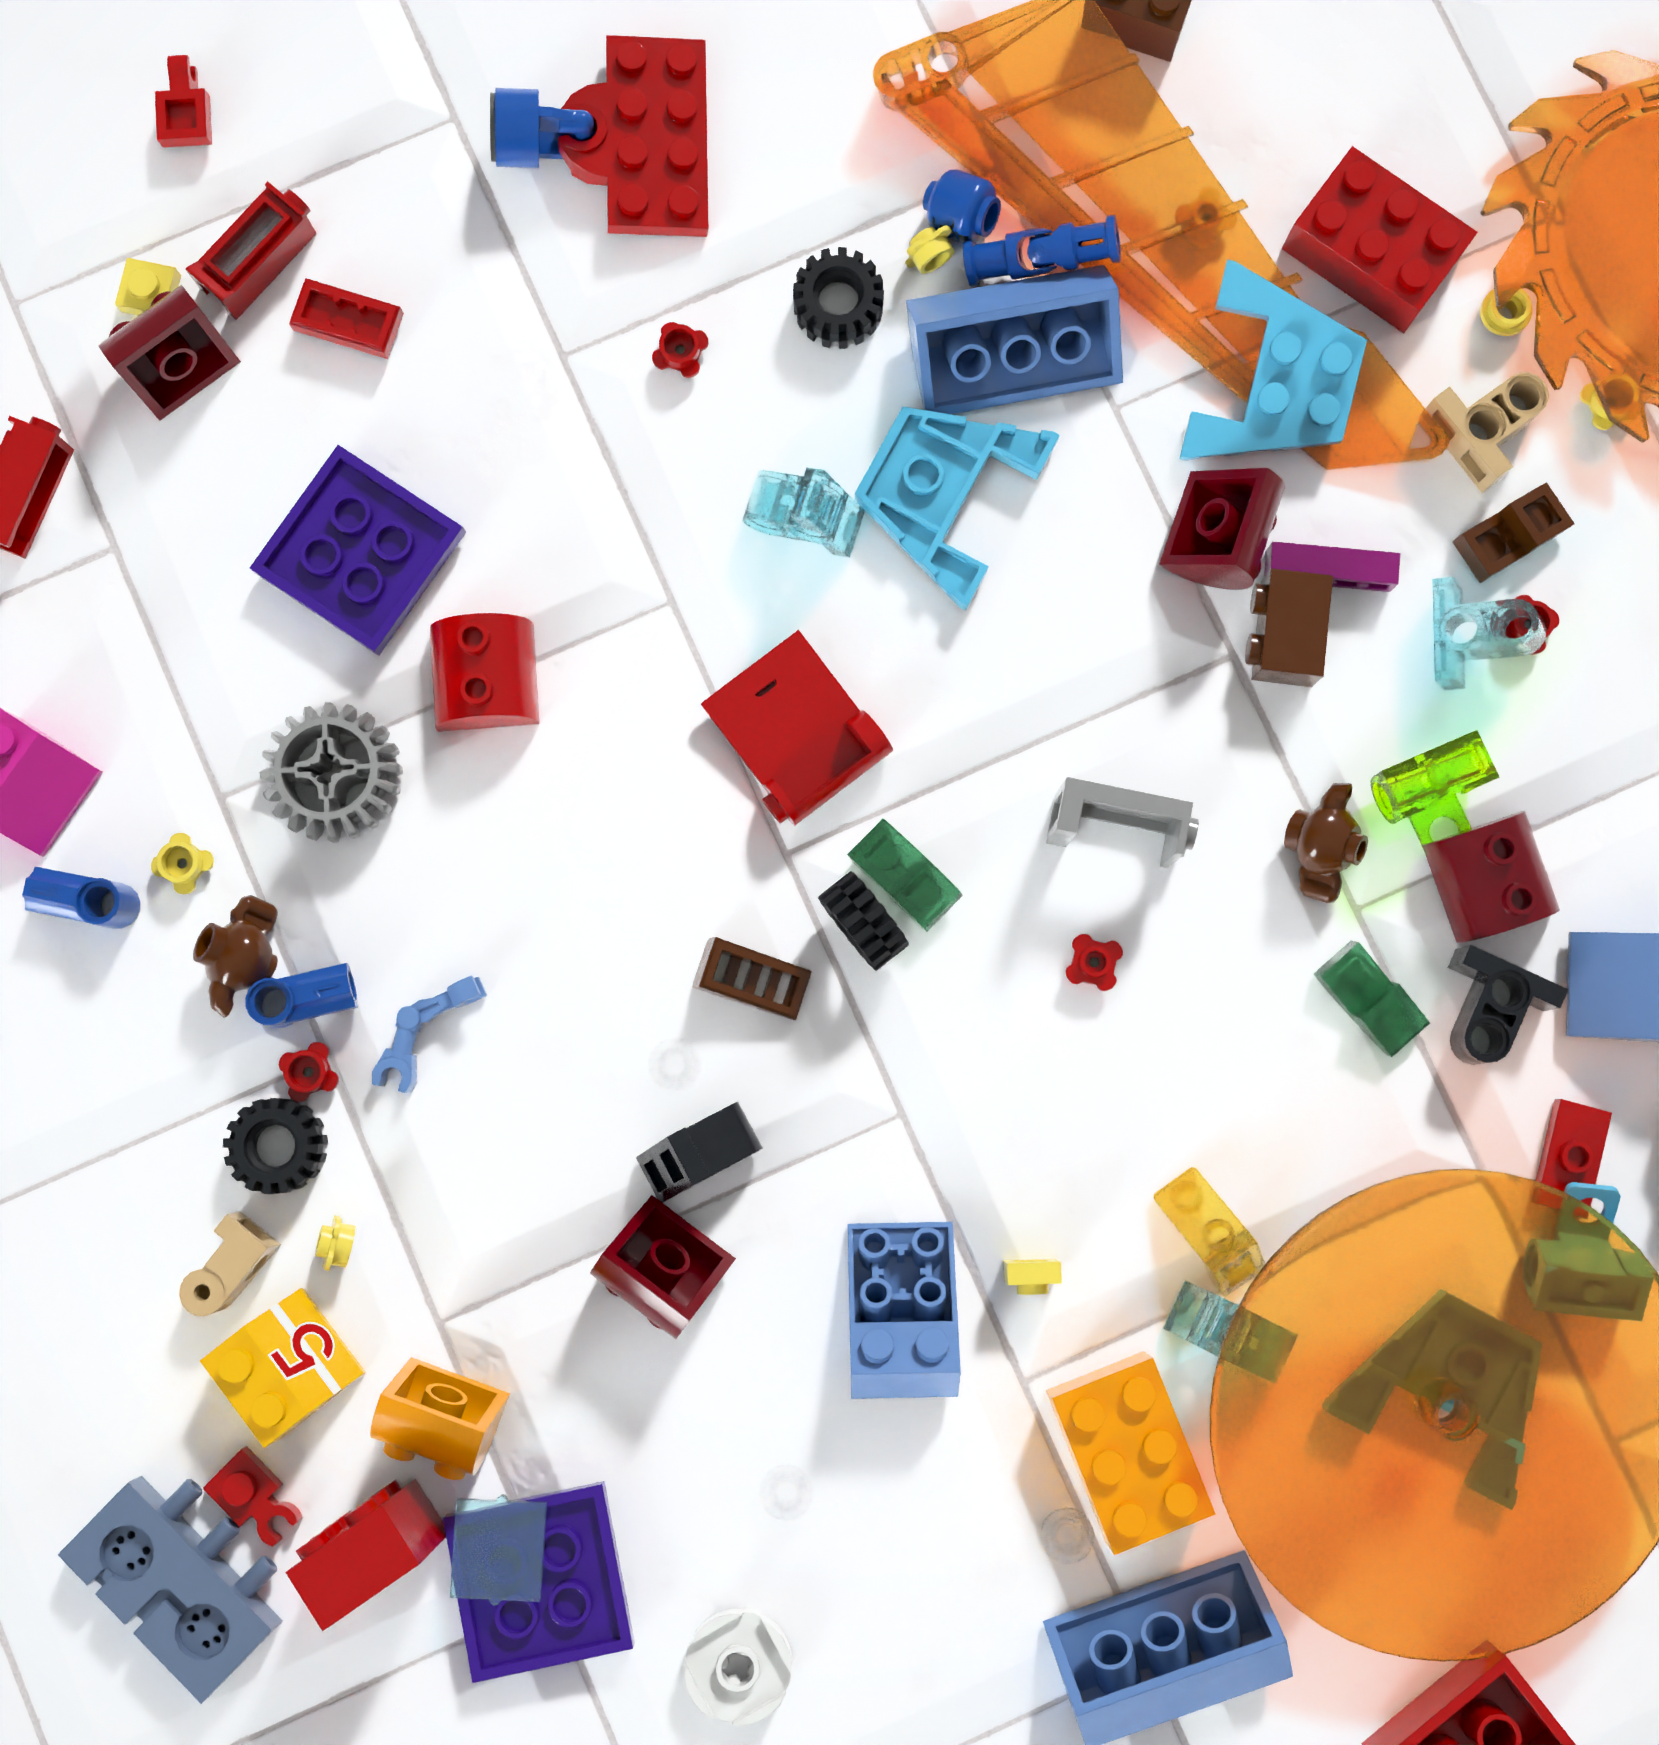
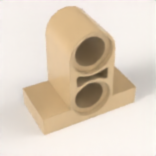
(1497, 416)

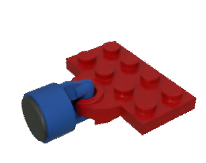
(632, 133)

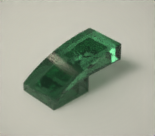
(905, 875)
(1371, 999)

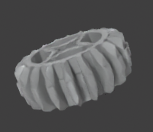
(328, 751)

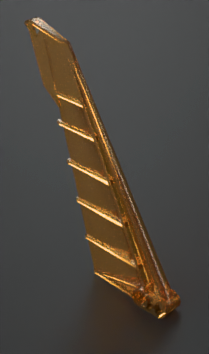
(1108, 129)

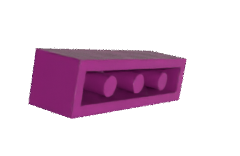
(1349, 566)

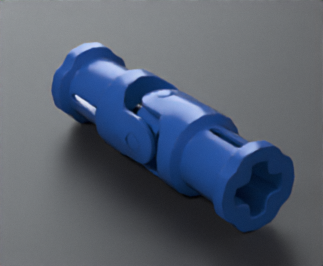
(1060, 247)

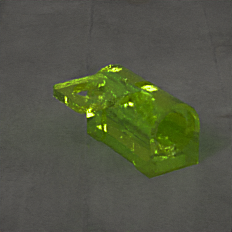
(1430, 782)

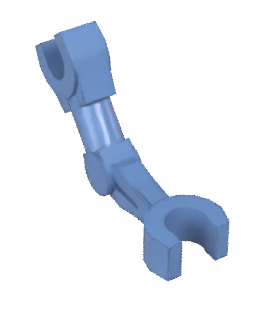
(410, 1021)

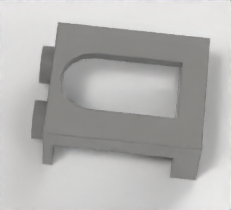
(1123, 807)

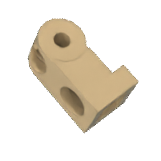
(230, 1267)

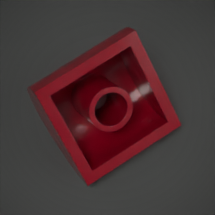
(168, 352)
(1223, 526)
(1491, 878)
(662, 1266)

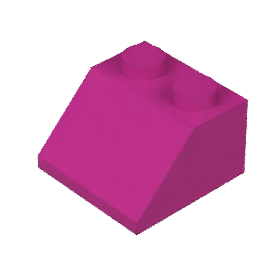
(38, 784)

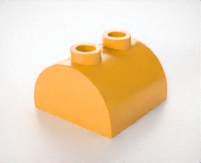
(438, 1418)

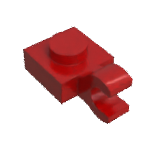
(184, 109)

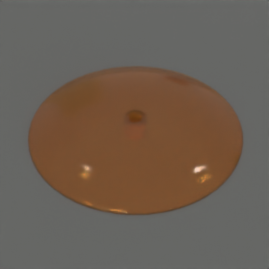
(1463, 1523)

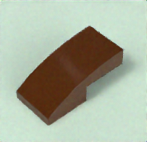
(1513, 532)

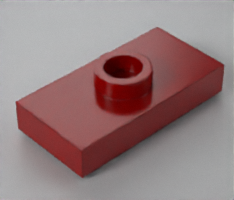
(346, 318)
(1573, 1145)

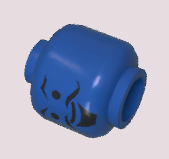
(962, 203)

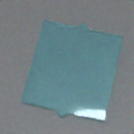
(498, 1549)

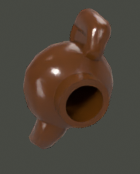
(1326, 843)
(237, 952)

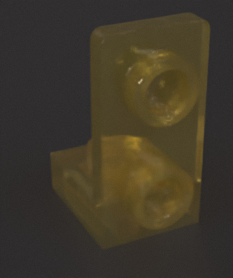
(1211, 1230)

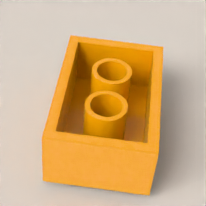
(1130, 1452)

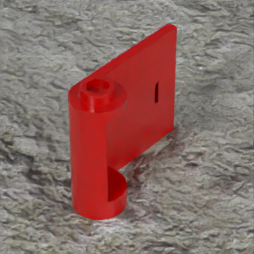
(798, 735)

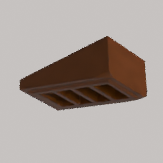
(708, 964)

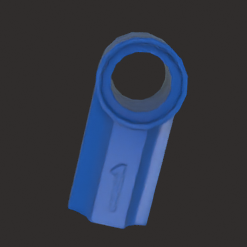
(79, 898)
(306, 995)

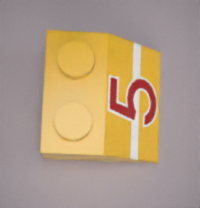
(282, 1367)

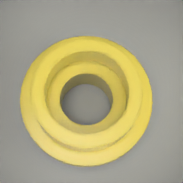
(1520, 308)

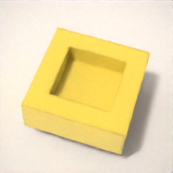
(142, 283)
(1032, 1275)

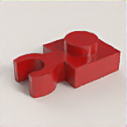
(246, 1490)

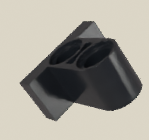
(1483, 1011)
(698, 1152)

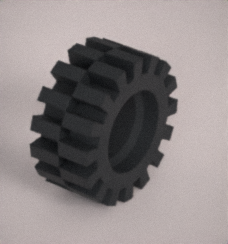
(834, 269)
(863, 920)
(244, 1138)

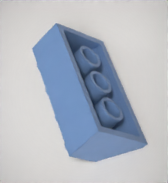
(1016, 340)
(1168, 1649)

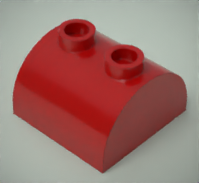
(483, 671)

